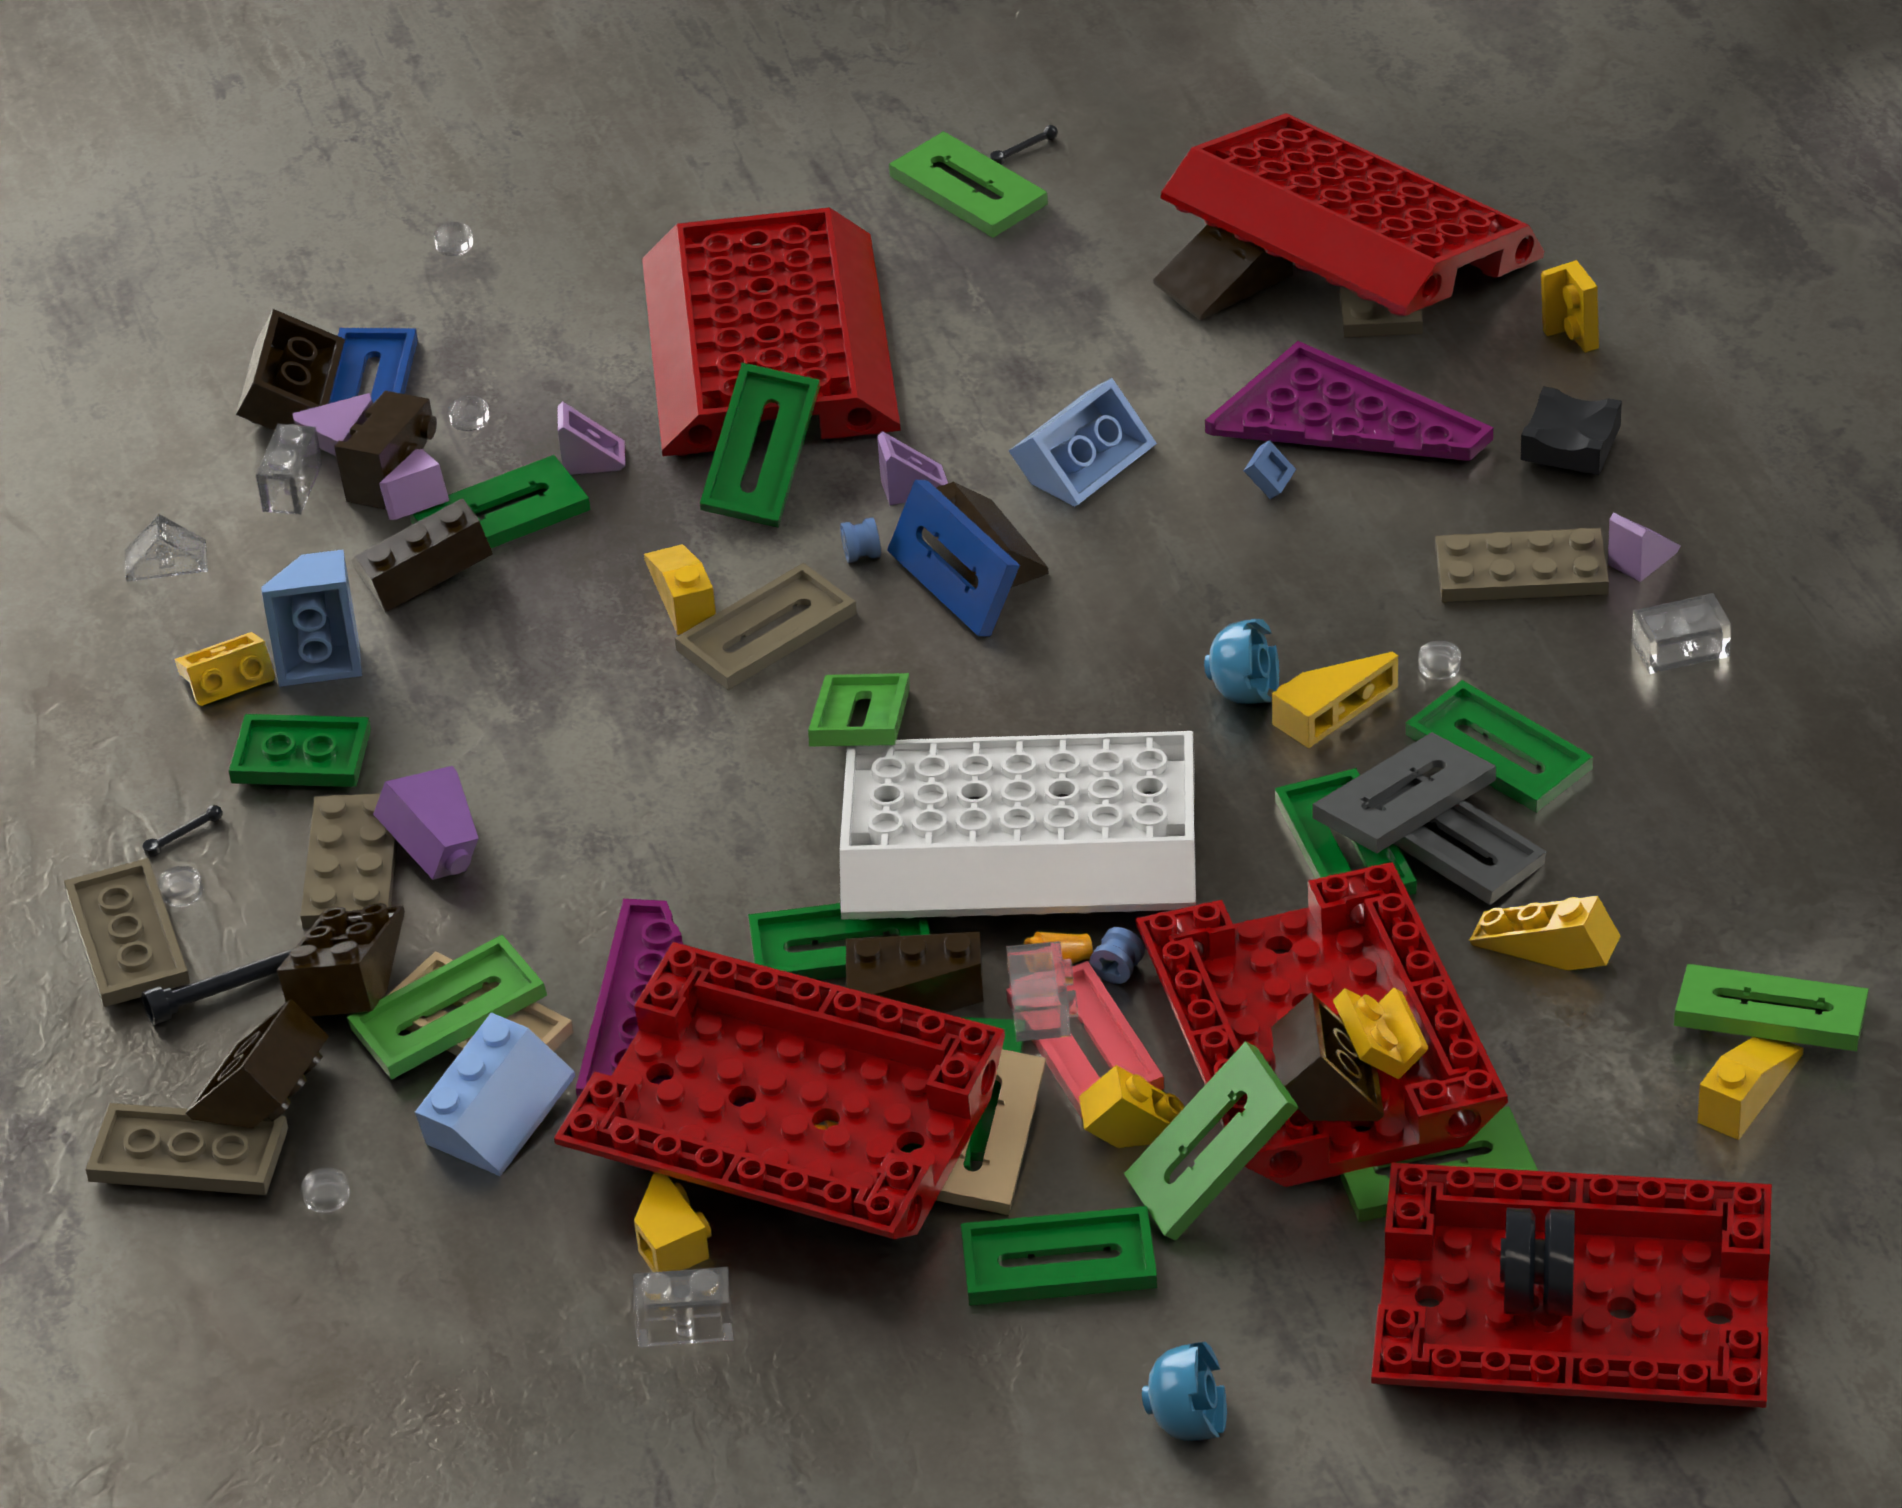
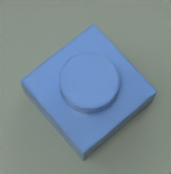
(1269, 469)

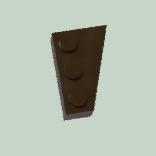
(390, 434)

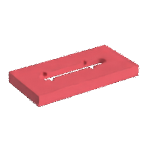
(1108, 1032)

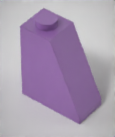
(430, 820)

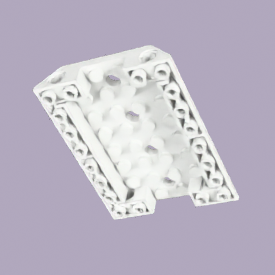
(1019, 842)

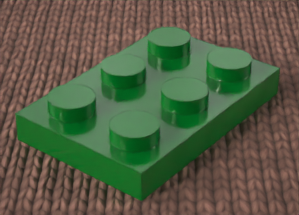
(300, 750)

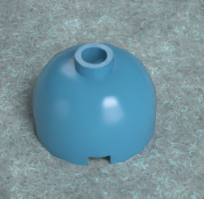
(1243, 662)
(1185, 1393)

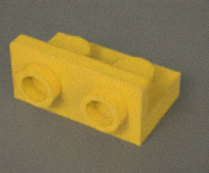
(1570, 304)
(226, 668)
(1382, 1031)

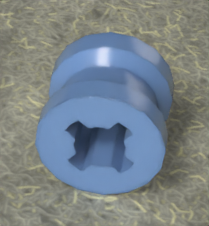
(860, 540)
(1117, 955)

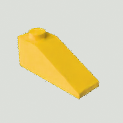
(682, 586)
(1330, 696)
(1744, 1083)

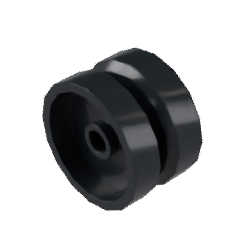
(1538, 1261)

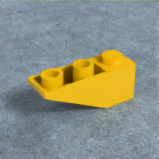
(1556, 933)

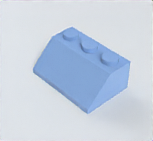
(1084, 445)
(312, 620)
(493, 1095)

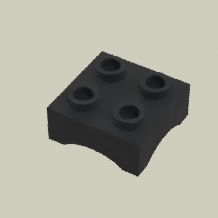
(1571, 432)

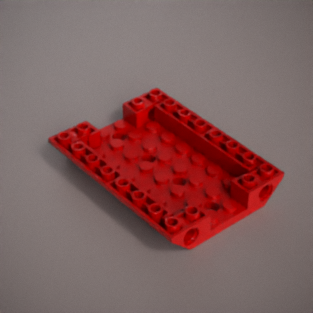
(1346, 213)
(816, 306)
(1354, 937)
(805, 1058)
(1640, 1246)

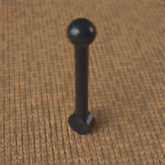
(1050, 132)
(153, 846)

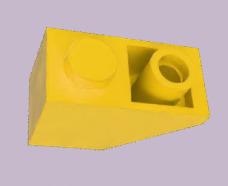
(1127, 1109)
(668, 1229)

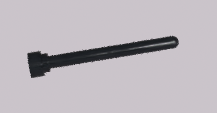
(162, 1003)

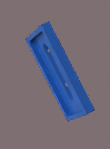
(391, 345)
(963, 538)

